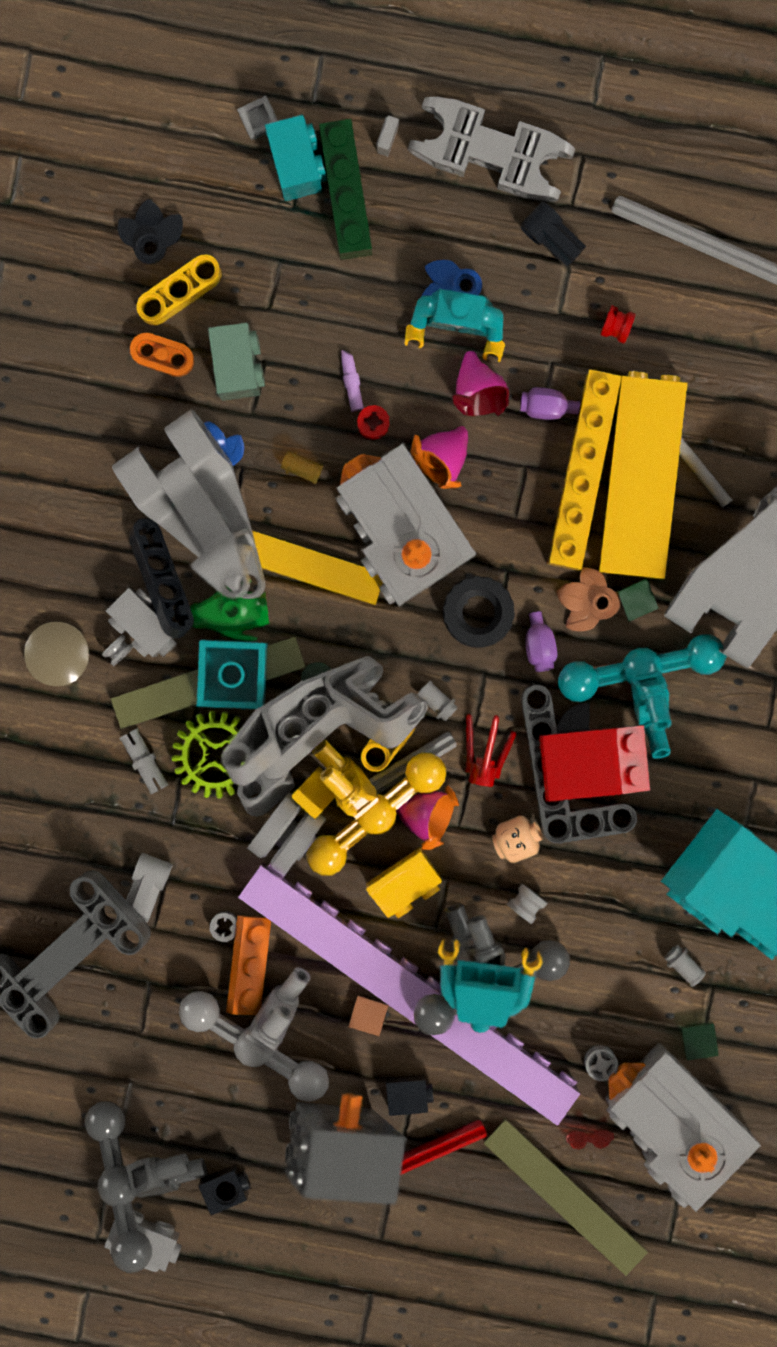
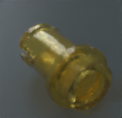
(301, 466)

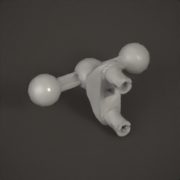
(259, 1042)

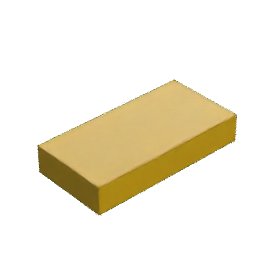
(313, 794)

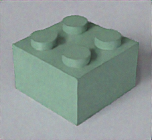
(235, 362)

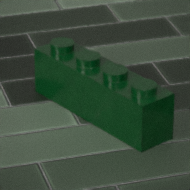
(345, 189)

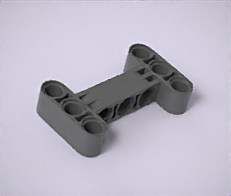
(68, 952)

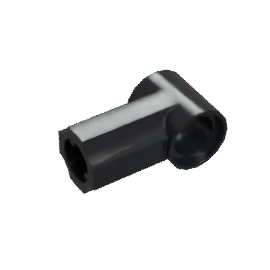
(546, 228)

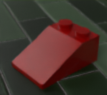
(594, 763)

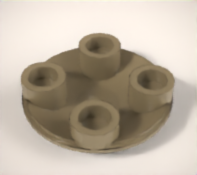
(56, 653)

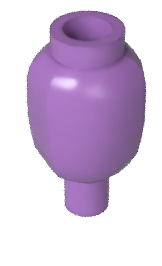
(547, 404)
(540, 644)

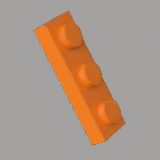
(248, 965)

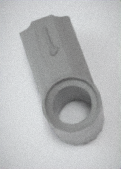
(149, 879)

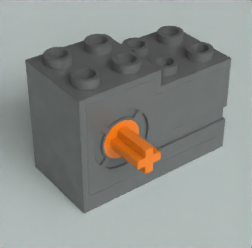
(344, 1152)

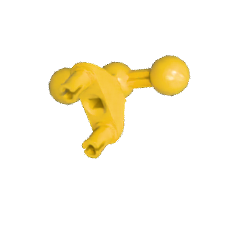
(359, 799)

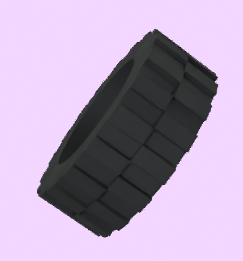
(502, 605)

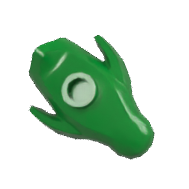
(231, 615)

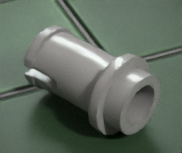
(437, 701)
(684, 965)

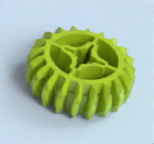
(196, 733)

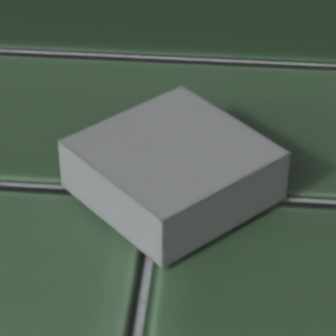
(256, 116)
(387, 135)

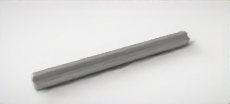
(695, 238)

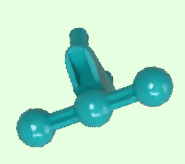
(649, 689)

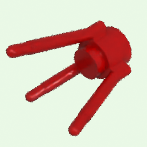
(484, 770)

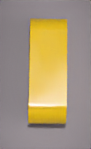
(162, 291)

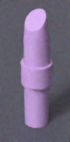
(351, 381)

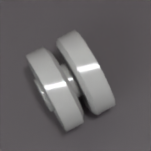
(287, 834)

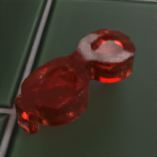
(599, 1138)

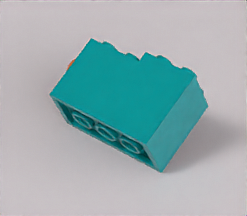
(729, 882)

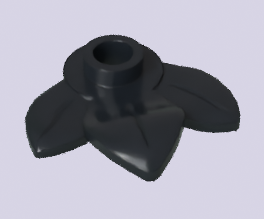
(150, 228)

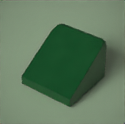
(637, 600)

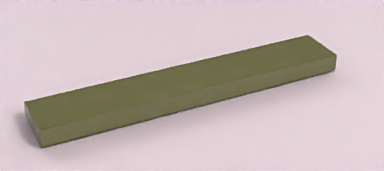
(182, 690)
(565, 1196)

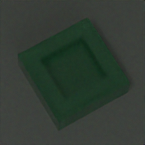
(699, 1041)

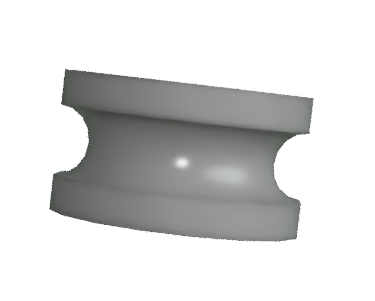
(117, 650)
(214, 925)

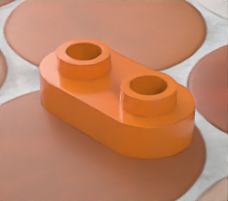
(163, 353)

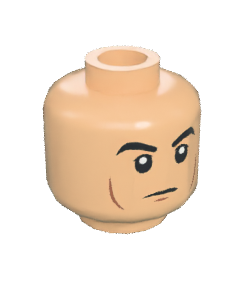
(517, 839)

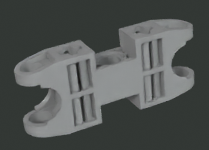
(491, 149)

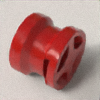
(618, 324)
(377, 425)

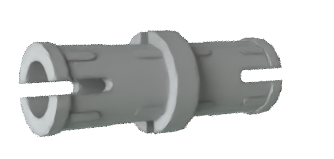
(143, 761)

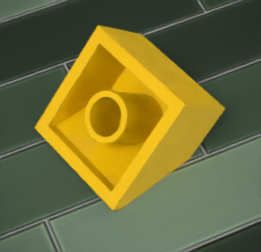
(404, 883)

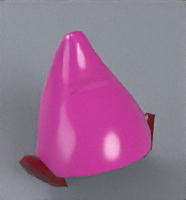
(479, 388)

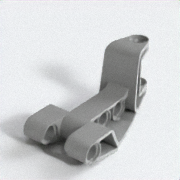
(198, 505)
(737, 584)
(292, 727)

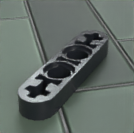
(164, 577)

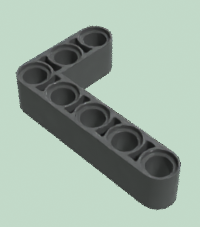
(561, 810)

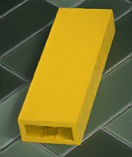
(643, 476)

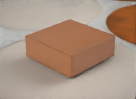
(368, 1015)

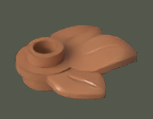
(583, 600)

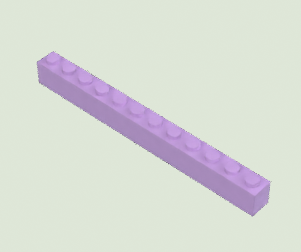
(401, 988)

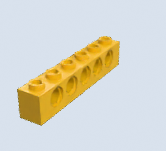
(584, 470)

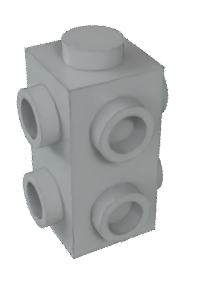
(136, 617)
(161, 1237)

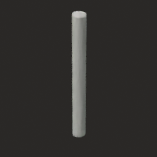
(704, 474)

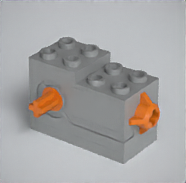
(404, 520)
(679, 1125)

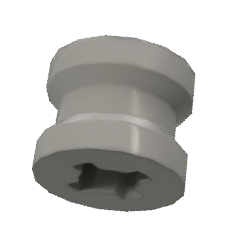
(527, 903)
(602, 1068)

